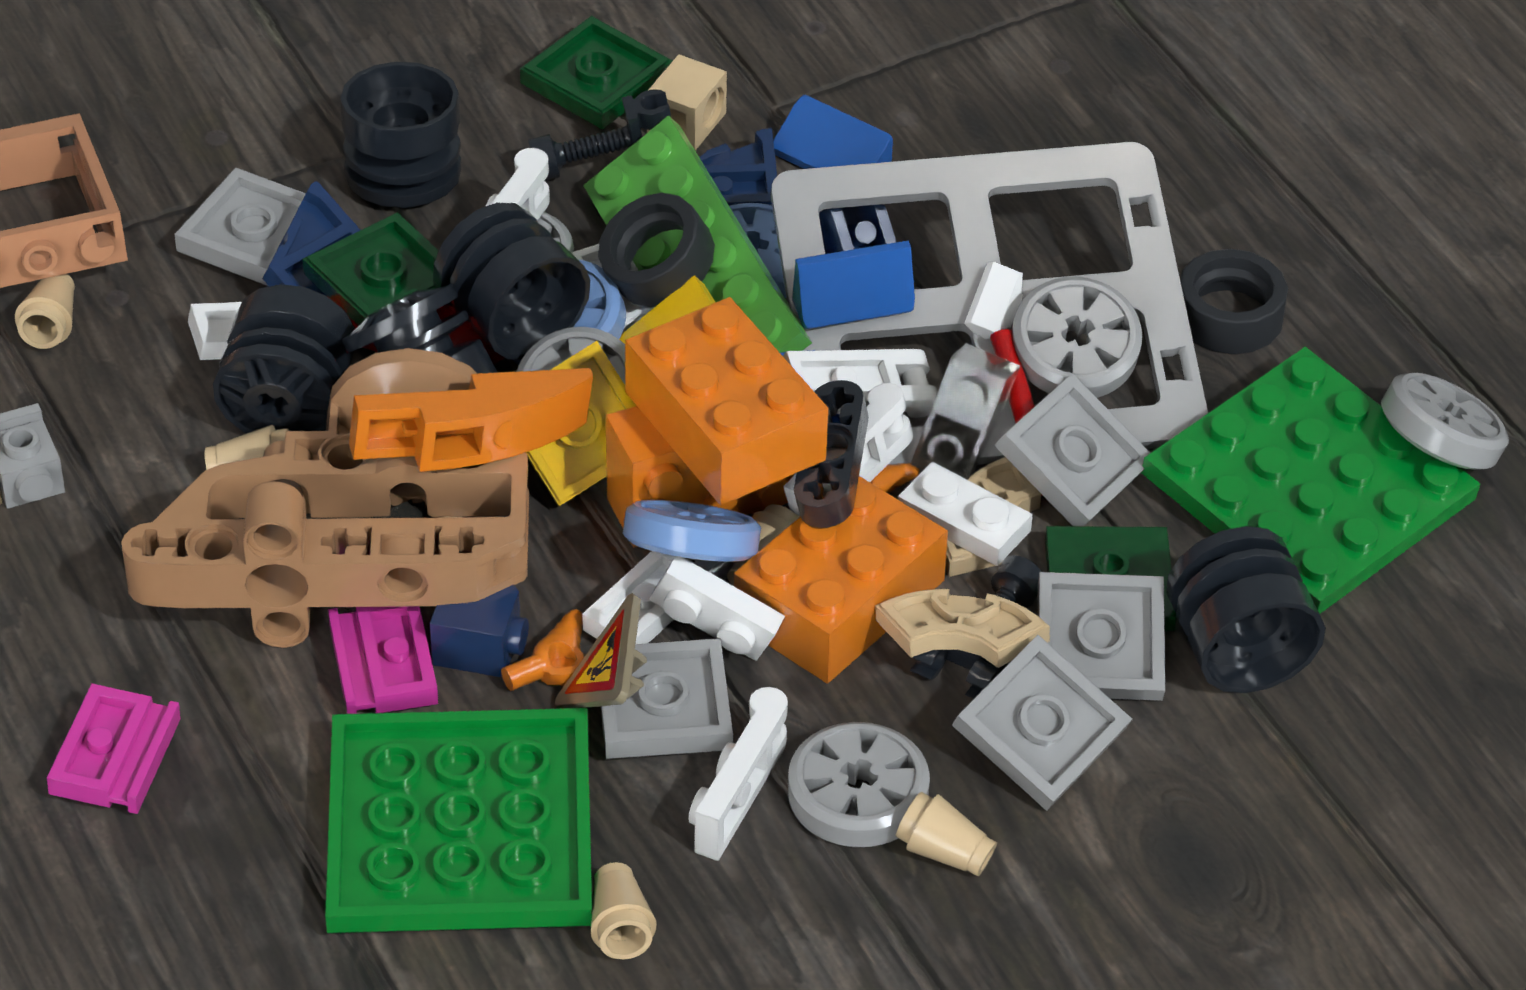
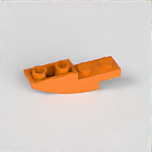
(471, 427)

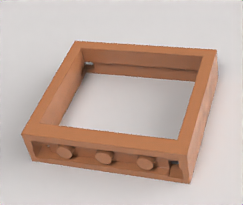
(65, 244)

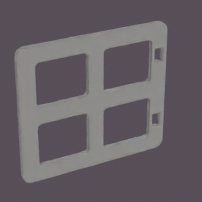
(965, 188)

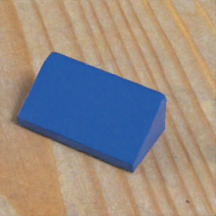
(827, 137)
(854, 285)

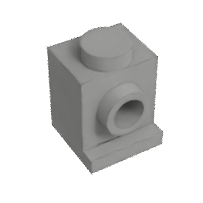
(27, 458)

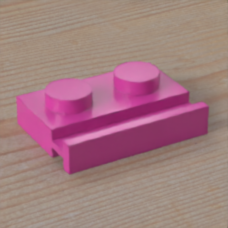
(383, 658)
(113, 748)

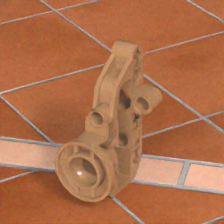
(287, 563)

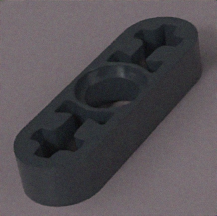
(840, 471)

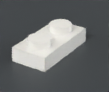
(969, 513)
(716, 608)

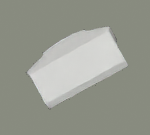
(995, 300)

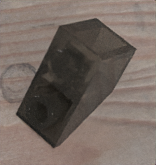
(965, 410)

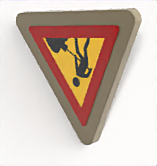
(608, 667)

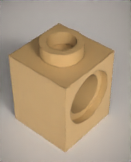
(694, 96)

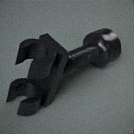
(642, 112)
(1013, 580)

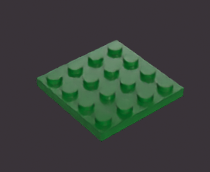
(1315, 468)
(459, 821)

